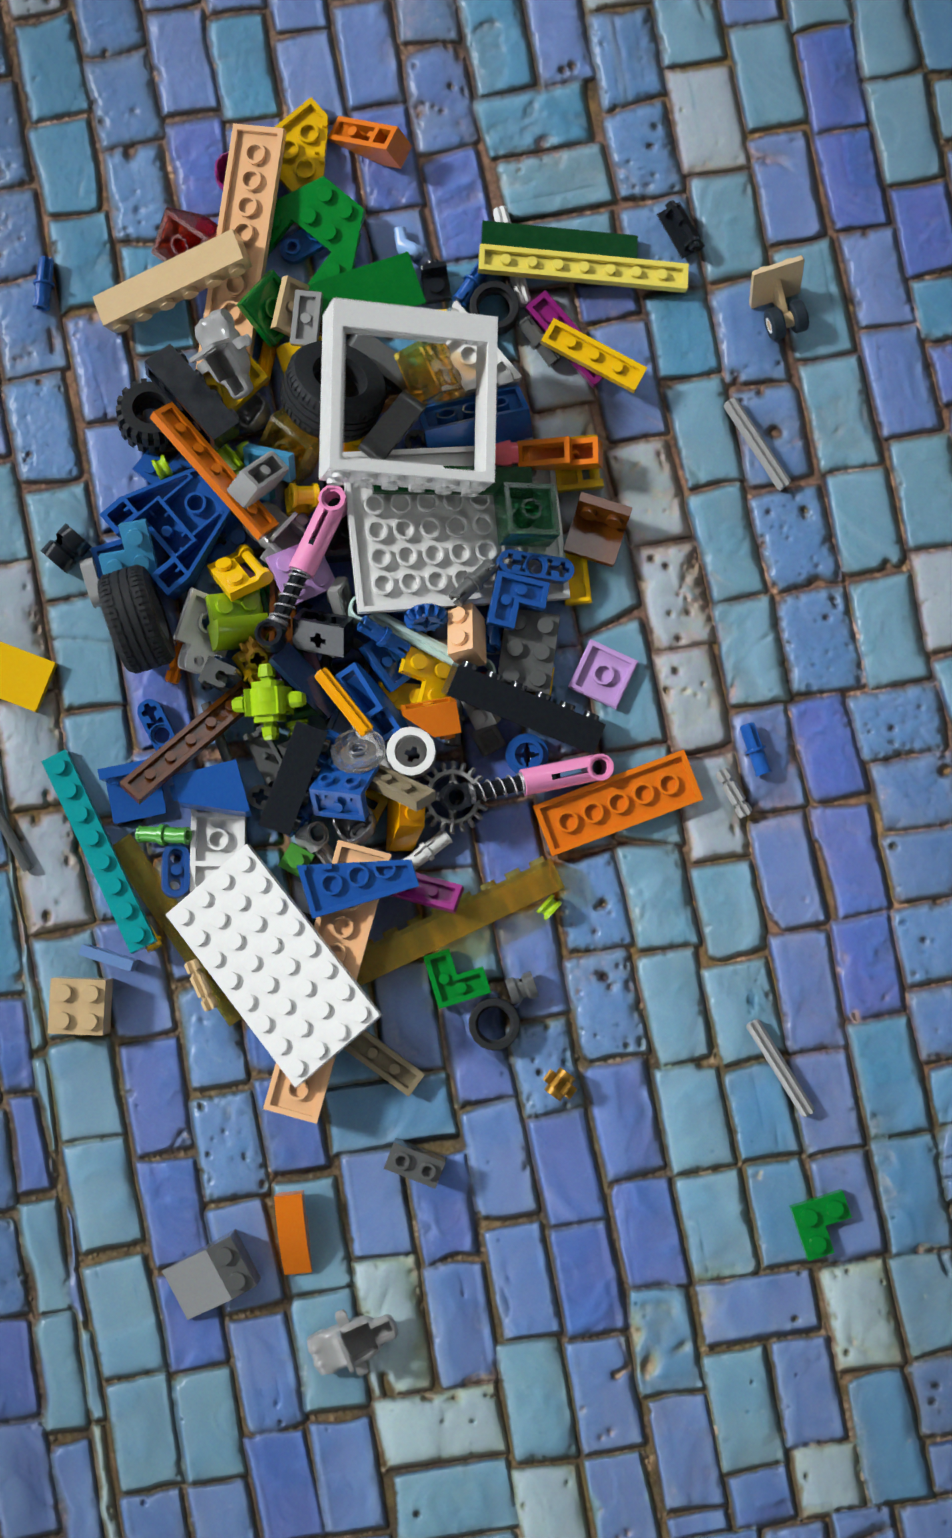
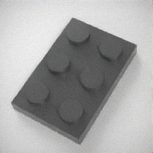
(530, 650)

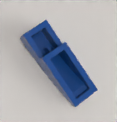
(371, 700)

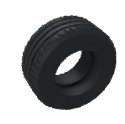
(363, 391)
(136, 619)

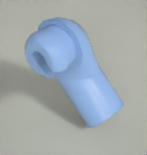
(404, 245)

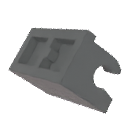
(216, 674)
(264, 753)

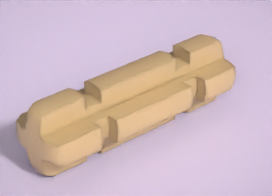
(201, 984)

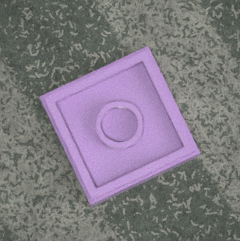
(603, 674)

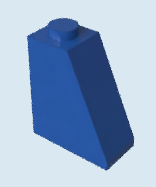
(212, 789)

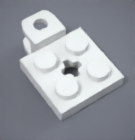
(193, 635)

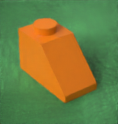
(435, 716)

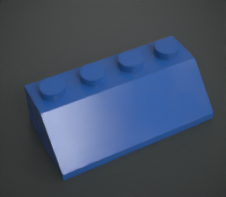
(453, 420)

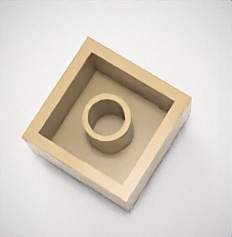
(80, 1005)

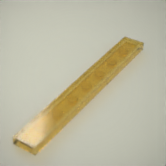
(148, 885)

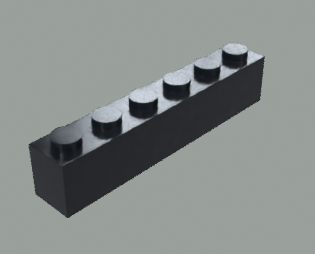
(522, 707)

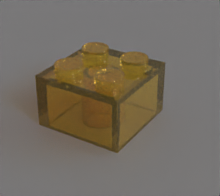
(429, 371)
(288, 437)

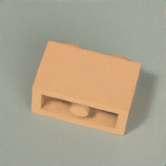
(466, 635)

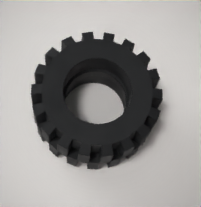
(129, 405)

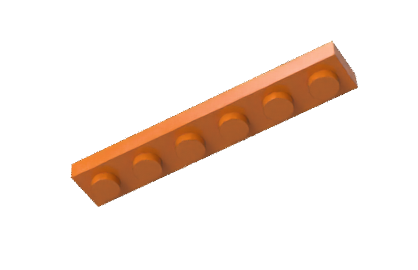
(211, 467)

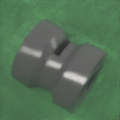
(522, 988)

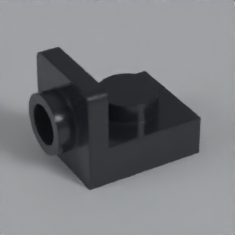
(435, 282)

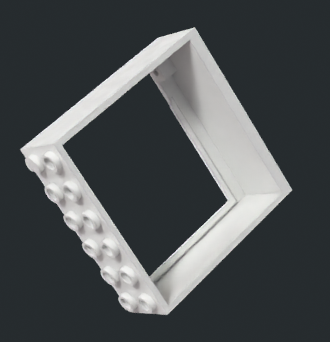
(409, 324)

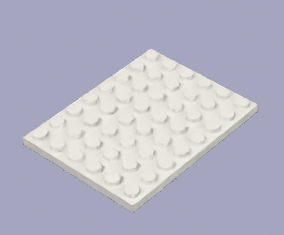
(424, 545)

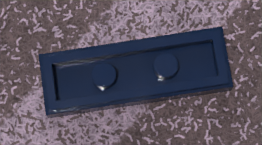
(302, 678)

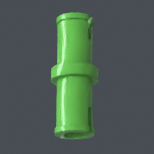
(163, 834)

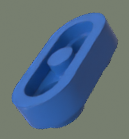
(305, 246)
(175, 872)

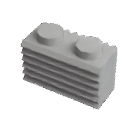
(257, 479)

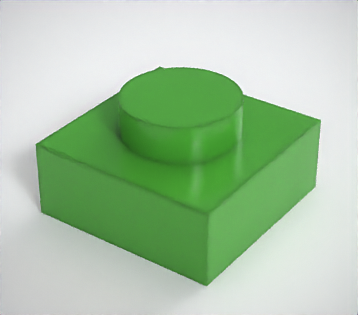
(295, 856)

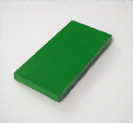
(383, 281)

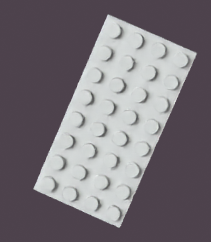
(273, 965)

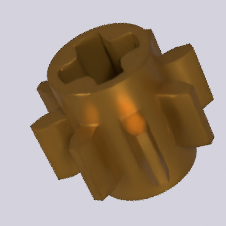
(252, 654)
(560, 1084)

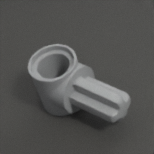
(319, 844)

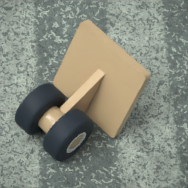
(773, 285)

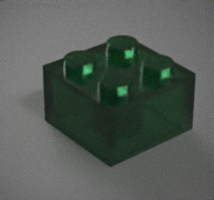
(526, 514)

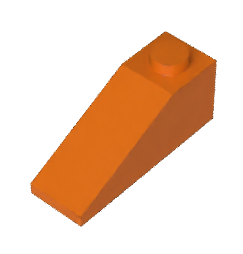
(372, 140)

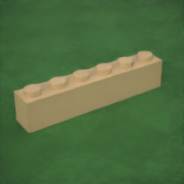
(172, 281)

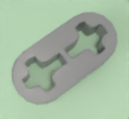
(91, 579)

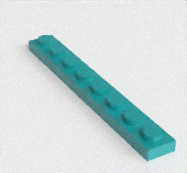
(99, 851)

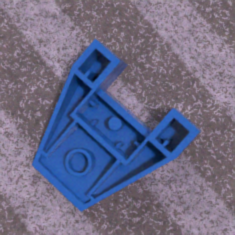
(182, 517)

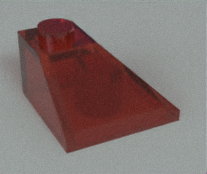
(180, 232)

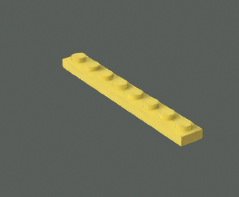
(583, 268)

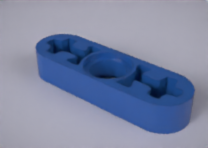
(552, 577)
(146, 721)

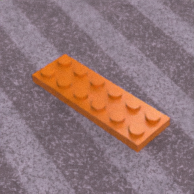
(617, 802)

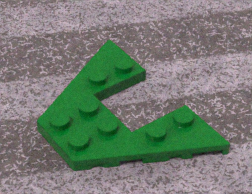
(327, 217)

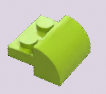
(233, 620)

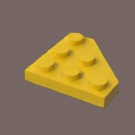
(304, 145)

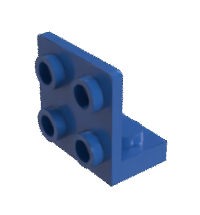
(341, 793)
(122, 805)

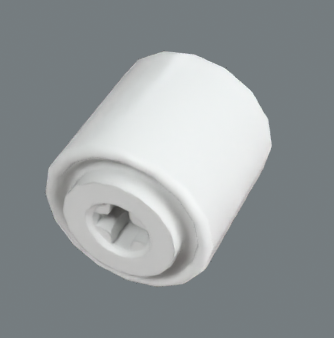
(405, 740)

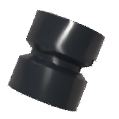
(66, 548)

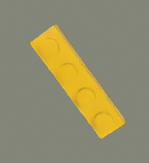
(593, 355)

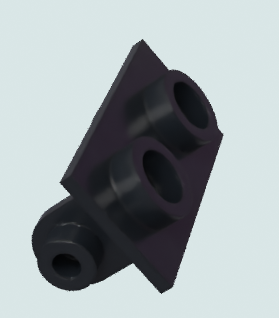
(680, 229)

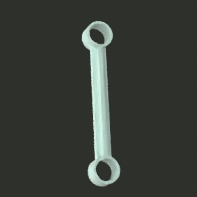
(416, 639)

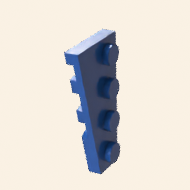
(353, 883)

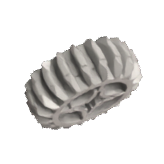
(452, 819)

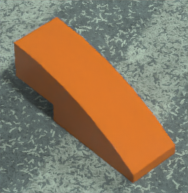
(561, 453)
(293, 1232)

